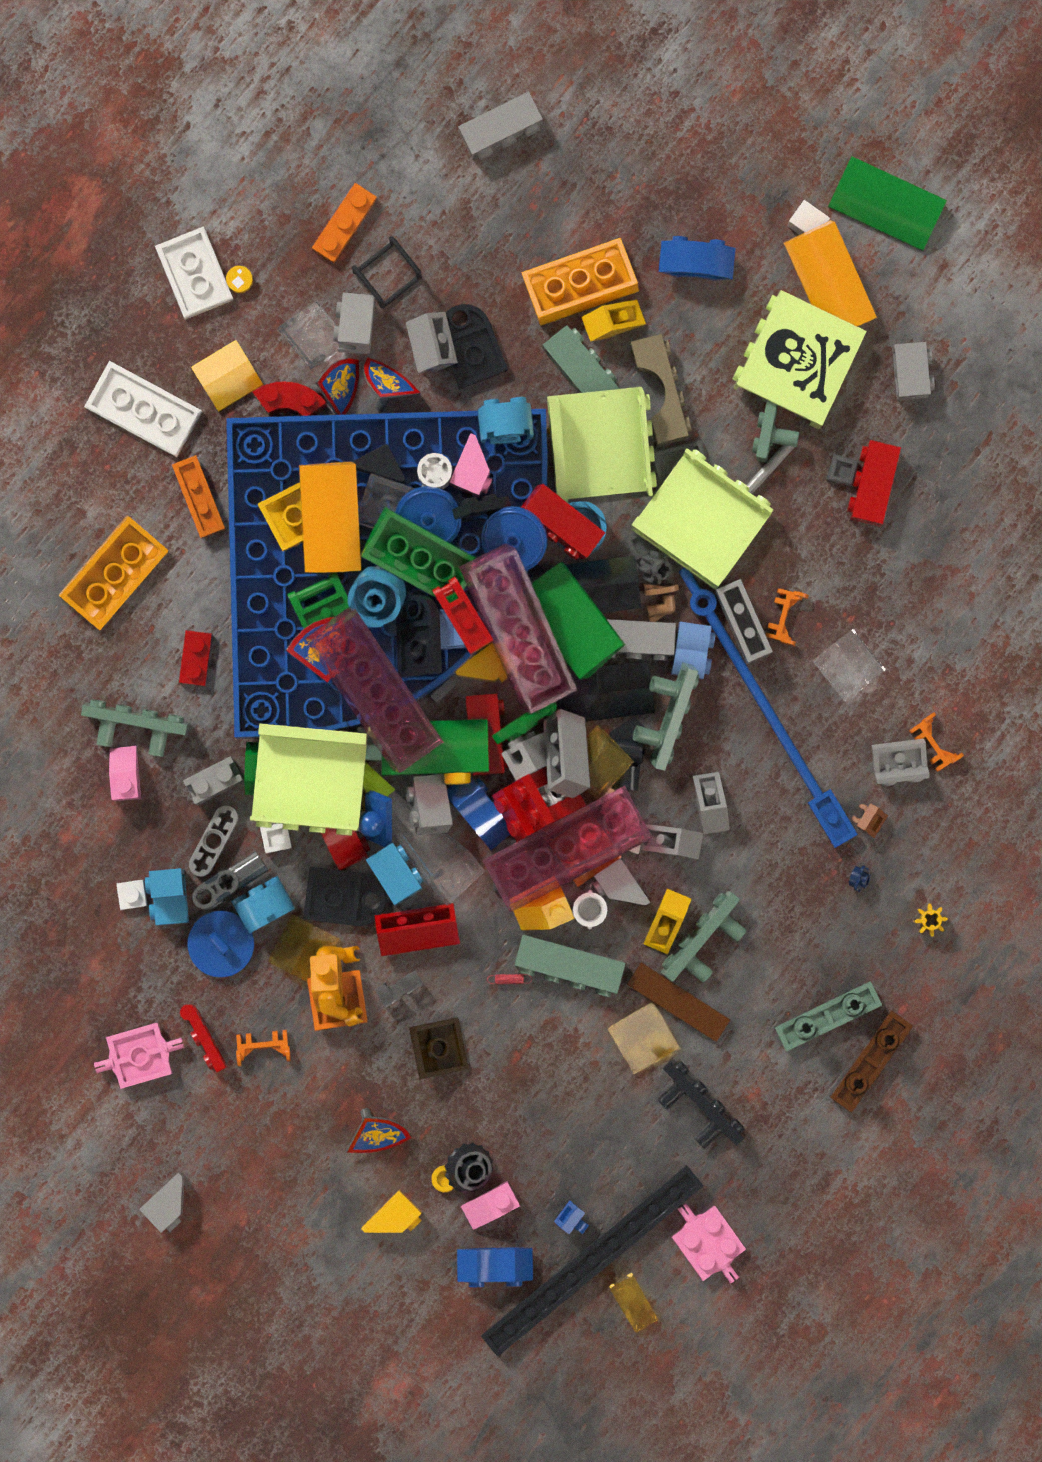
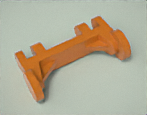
(791, 599)
(926, 728)
(279, 1045)

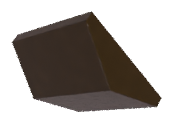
(438, 1048)

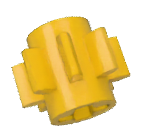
(938, 919)

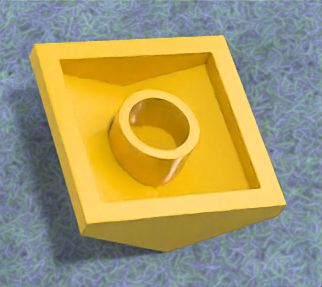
(227, 376)
(284, 516)

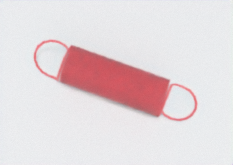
(509, 979)

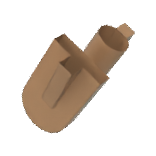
(668, 606)

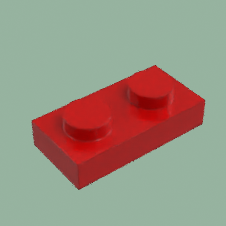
(195, 658)

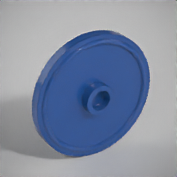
(431, 510)
(519, 529)
(220, 944)

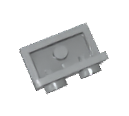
(900, 762)

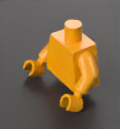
(327, 982)

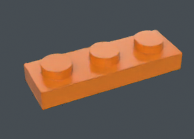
(344, 223)
(198, 497)

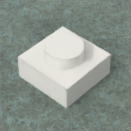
(275, 838)
(131, 894)

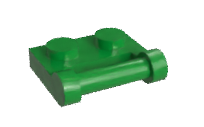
(323, 609)
(523, 724)

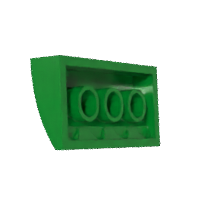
(887, 203)
(415, 553)
(576, 622)
(462, 750)

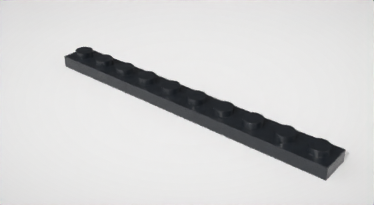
(591, 1260)

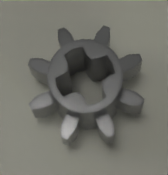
(655, 567)

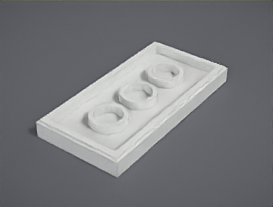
(143, 409)

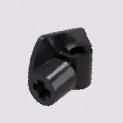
(635, 750)

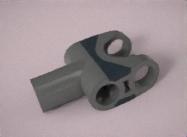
(240, 876)

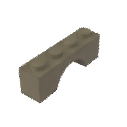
(652, 358)

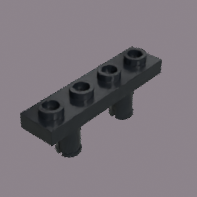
(714, 1109)

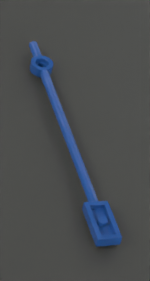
(824, 805)

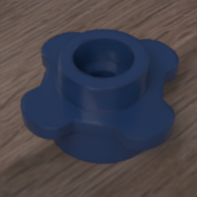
(860, 878)

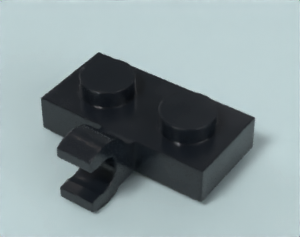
(471, 507)

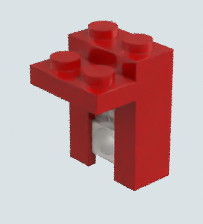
(531, 806)

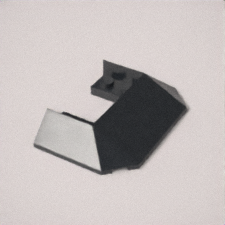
(618, 688)

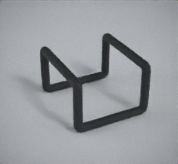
(357, 270)

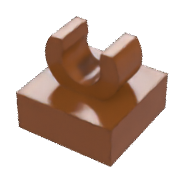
(871, 820)

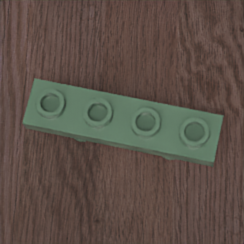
(771, 434)
(123, 714)
(671, 726)
(717, 918)
(828, 1016)

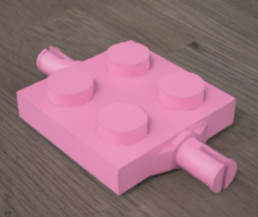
(139, 1055)
(708, 1243)

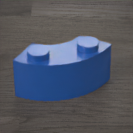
(697, 259)
(479, 811)
(495, 1265)

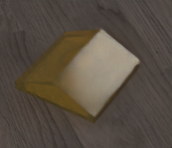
(605, 762)
(297, 945)
(643, 1037)

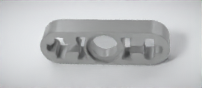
(224, 839)

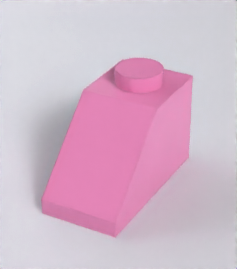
(472, 470)
(124, 774)
(490, 1205)

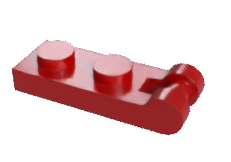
(463, 616)
(203, 1037)

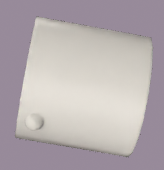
(434, 471)
(589, 909)

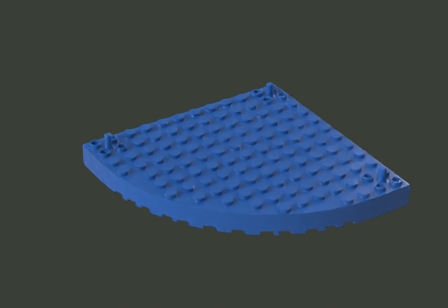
(265, 461)

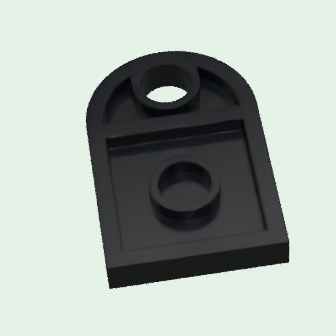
(474, 347)
(418, 638)
(341, 896)

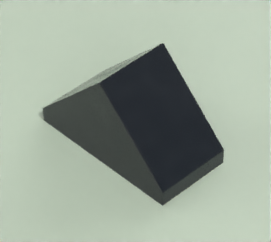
(380, 463)

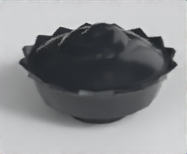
(469, 1168)

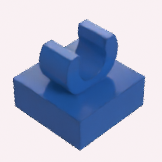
(571, 1218)

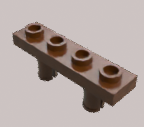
(871, 1061)

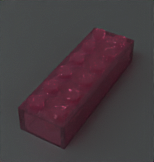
(518, 628)
(373, 690)
(567, 849)

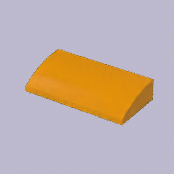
(829, 274)
(580, 281)
(330, 517)
(113, 572)

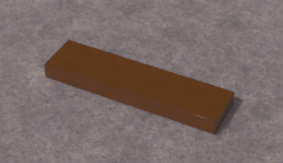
(678, 1002)

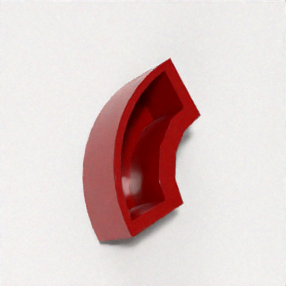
(289, 397)
(346, 849)

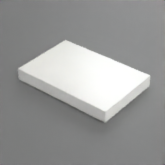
(194, 273)

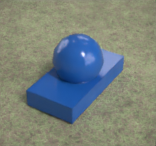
(377, 819)

